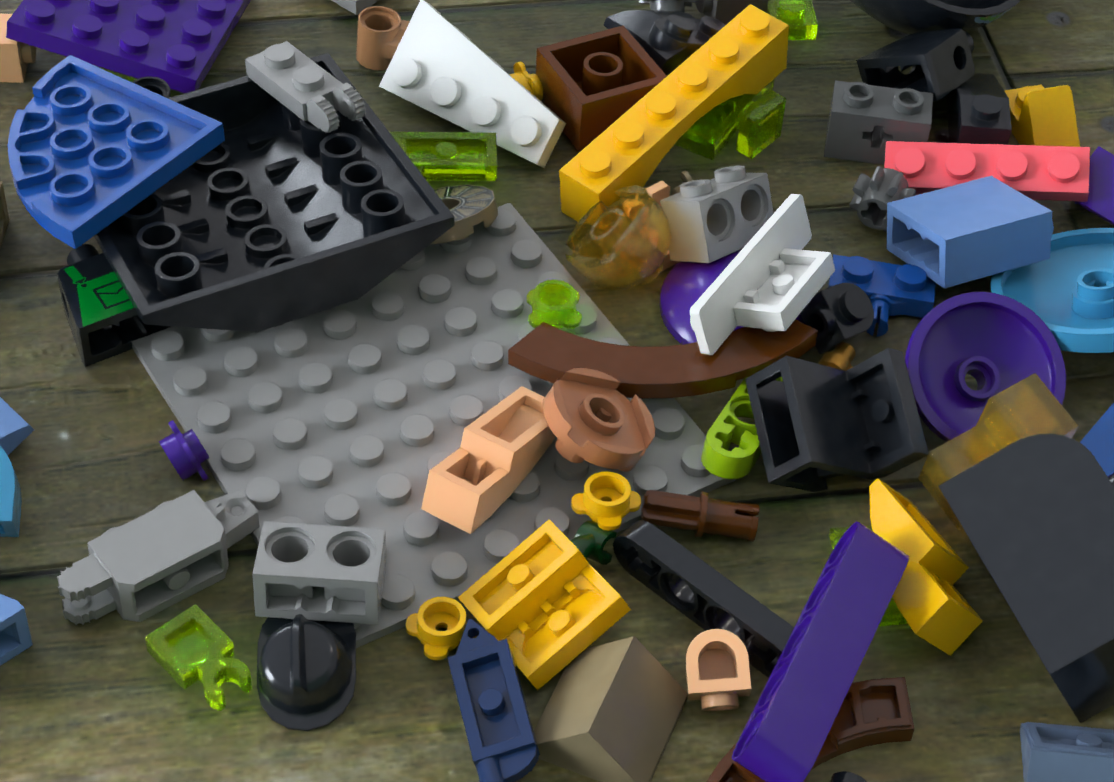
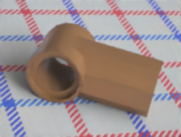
(378, 36)

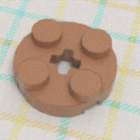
(597, 420)

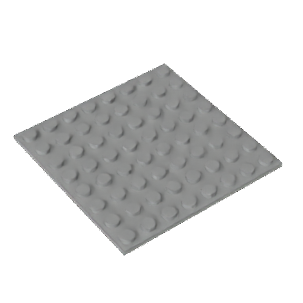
(367, 397)

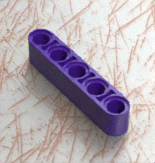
(821, 657)

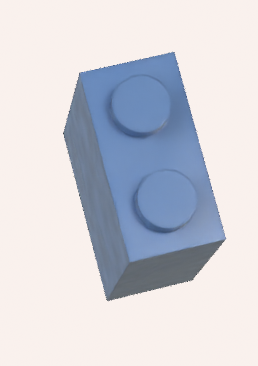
(969, 231)

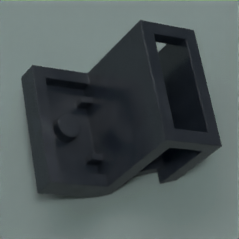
(835, 420)

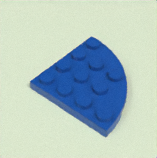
(98, 148)

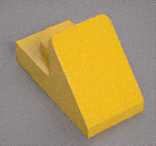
(1043, 116)

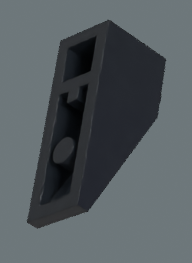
(979, 112)

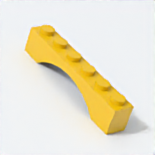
(730, 64)

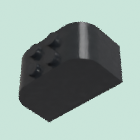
(1047, 538)

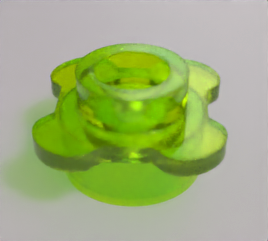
(554, 304)

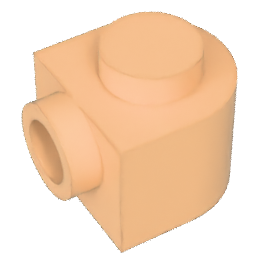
(717, 670)

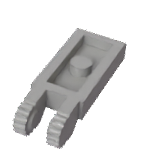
(304, 86)

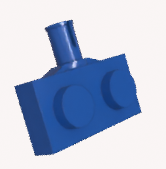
(889, 286)

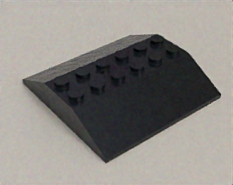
(273, 217)

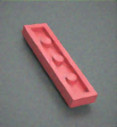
(1033, 170)

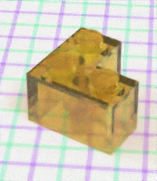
(1008, 416)

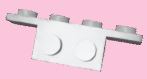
(765, 281)

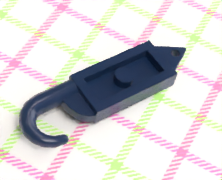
(493, 707)

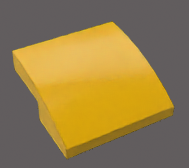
(544, 603)

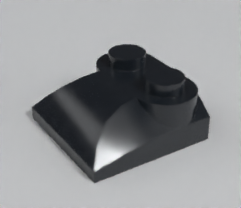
(666, 35)

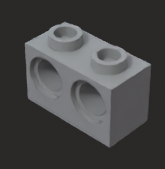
(717, 214)
(319, 572)

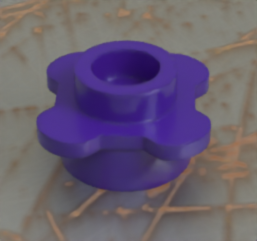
(185, 452)

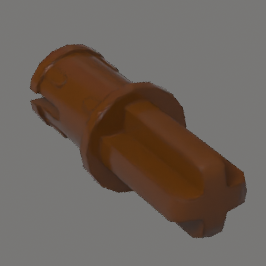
(701, 514)

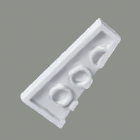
(459, 82)

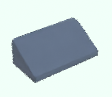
(1066, 753)

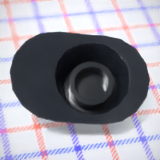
(305, 671)

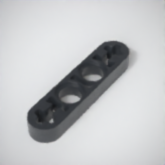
(701, 592)

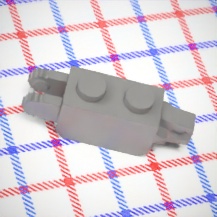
(157, 558)

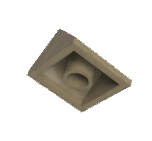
(611, 714)

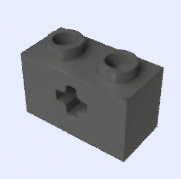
(870, 115)

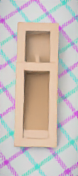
(490, 463)

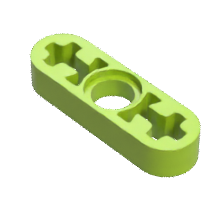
(730, 429)

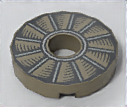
(469, 207)

